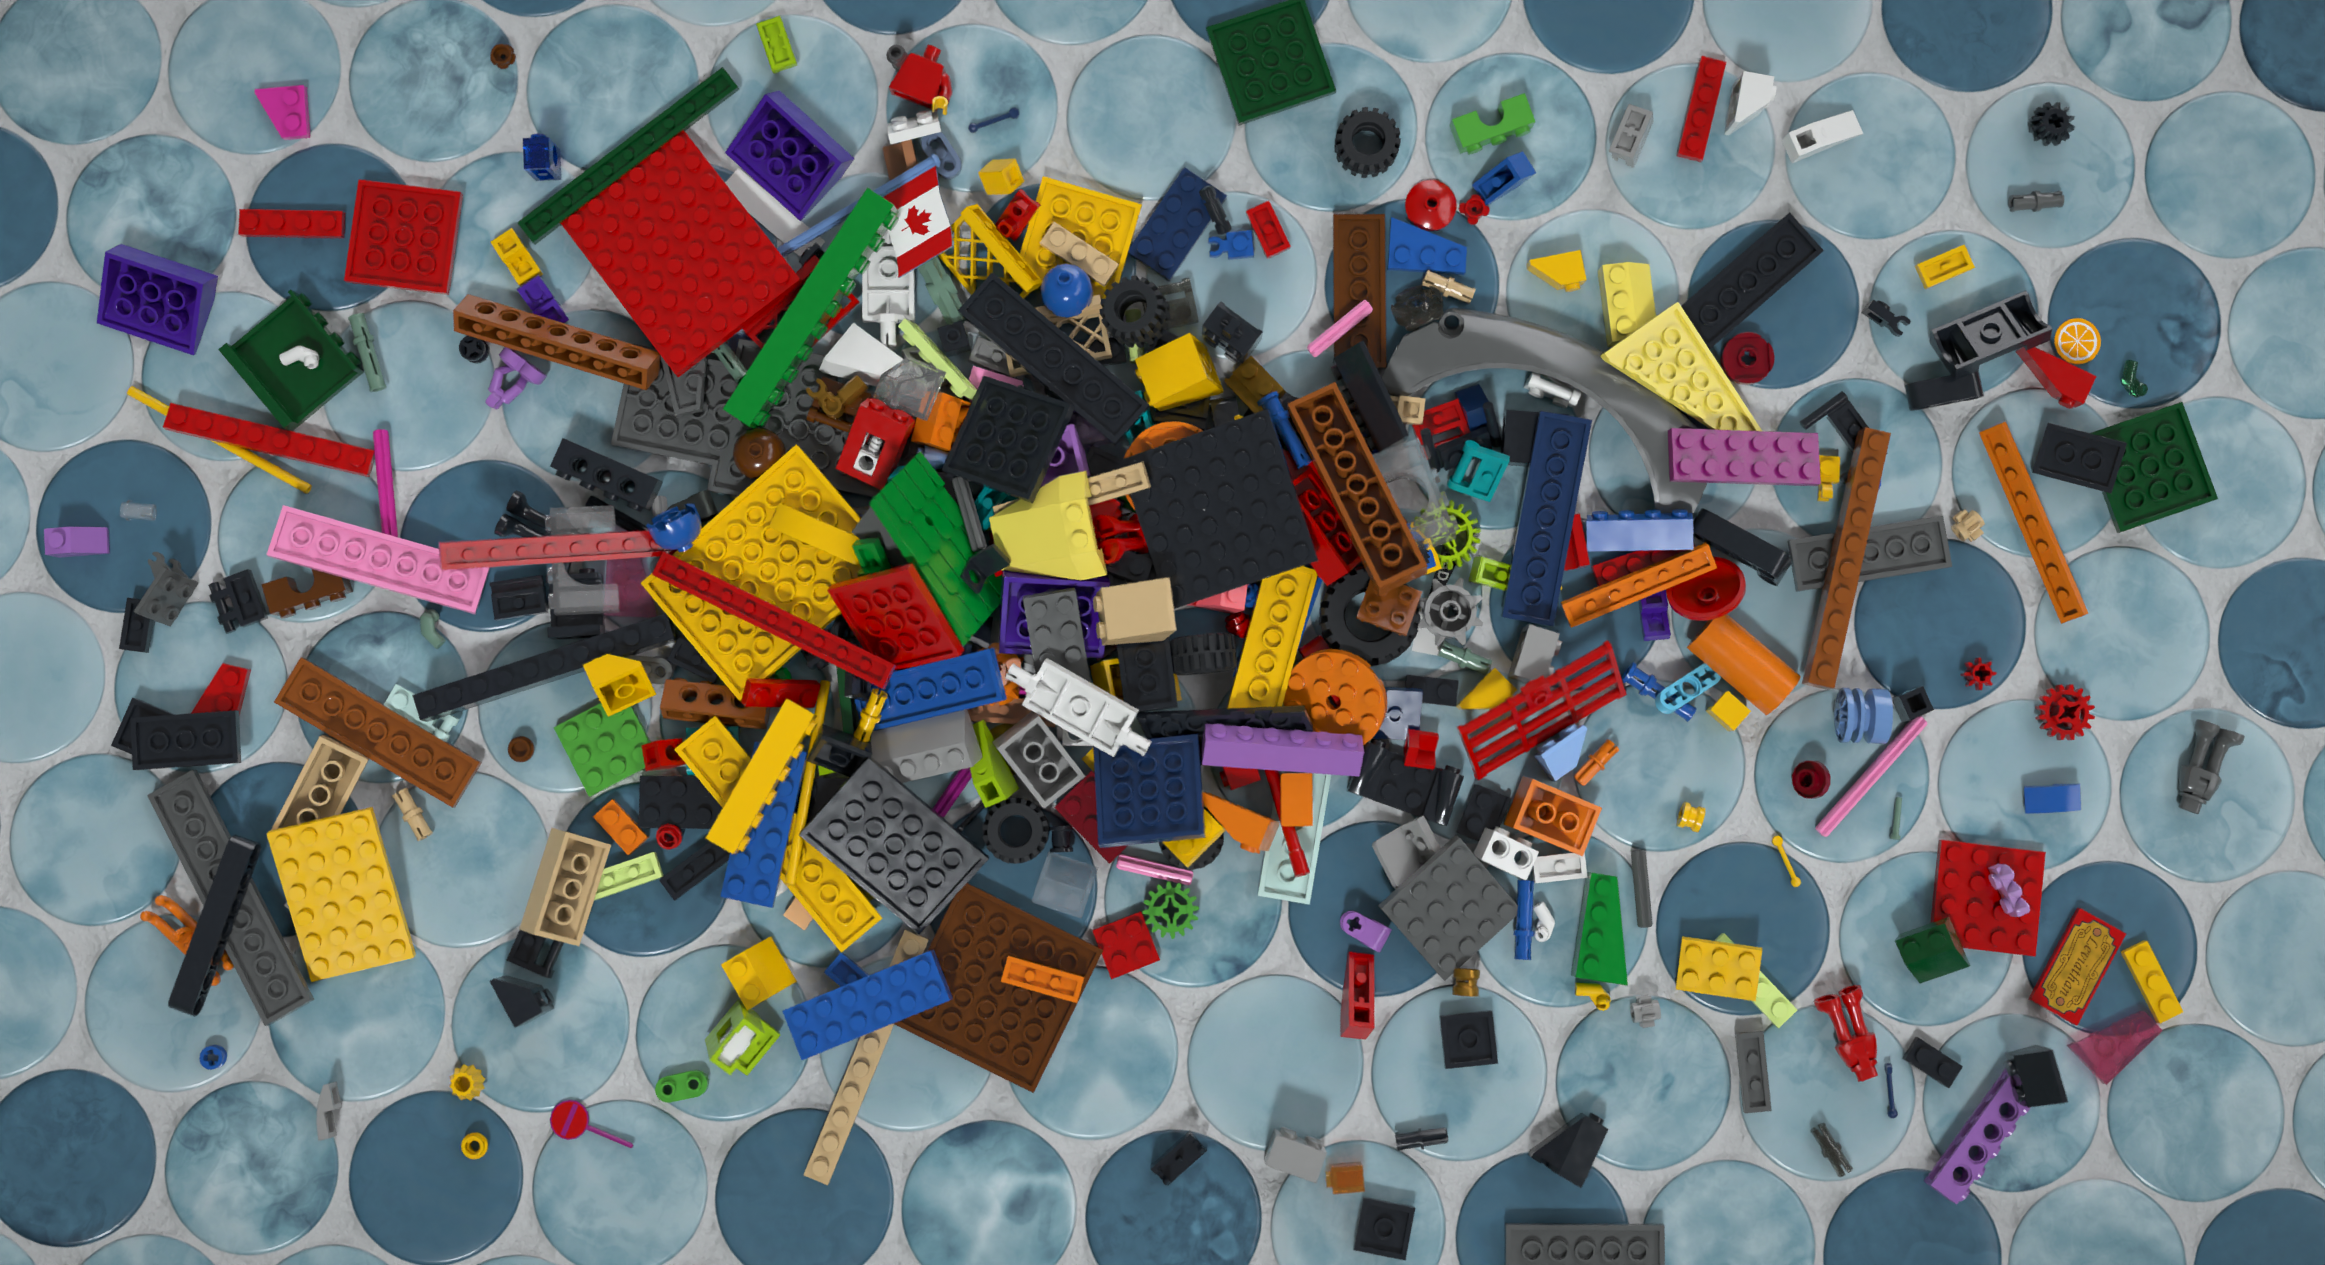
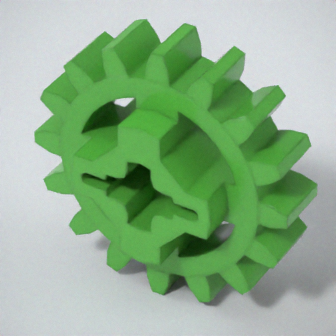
(1158, 910)

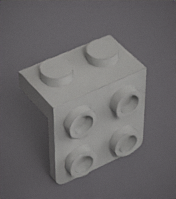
(1406, 849)

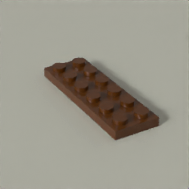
(1360, 277)

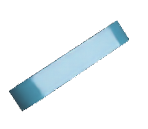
(1684, 698)

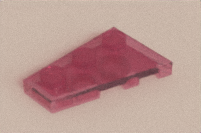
(633, 597)
(2116, 1046)

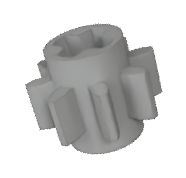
(1645, 1011)

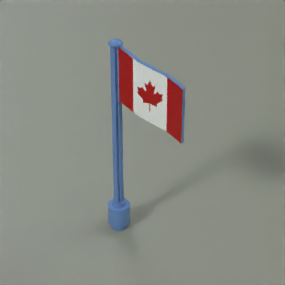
(922, 223)

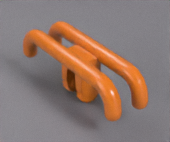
(181, 937)

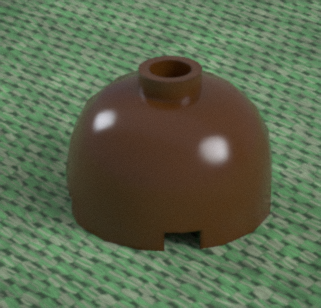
(757, 451)

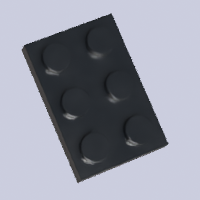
(2079, 458)

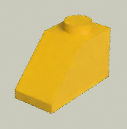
(1560, 270)
(1488, 692)

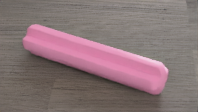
(1339, 328)
(1154, 869)

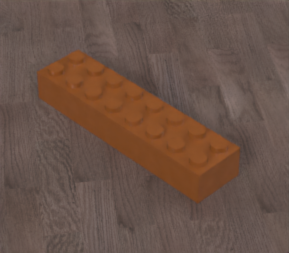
(1357, 488)

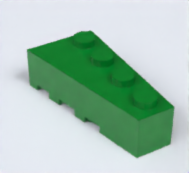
(1599, 938)

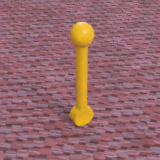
(1777, 841)

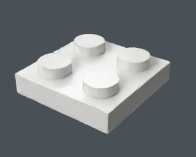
(906, 129)

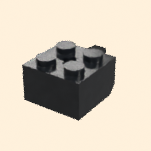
(1231, 333)

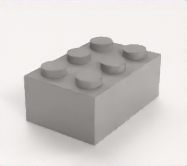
(1038, 759)

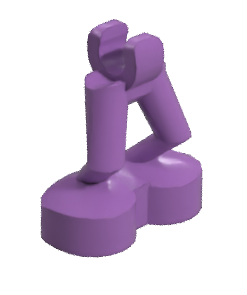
(513, 362)

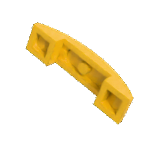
(815, 533)

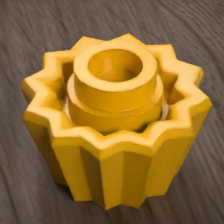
(467, 1082)

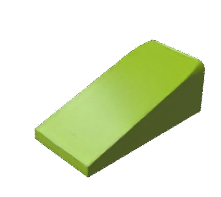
(1489, 573)

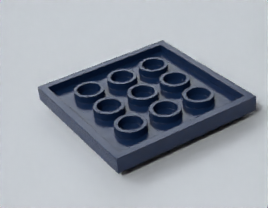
(1151, 794)

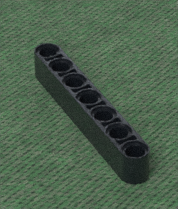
(214, 925)

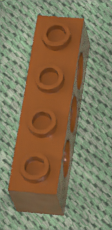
(701, 710)

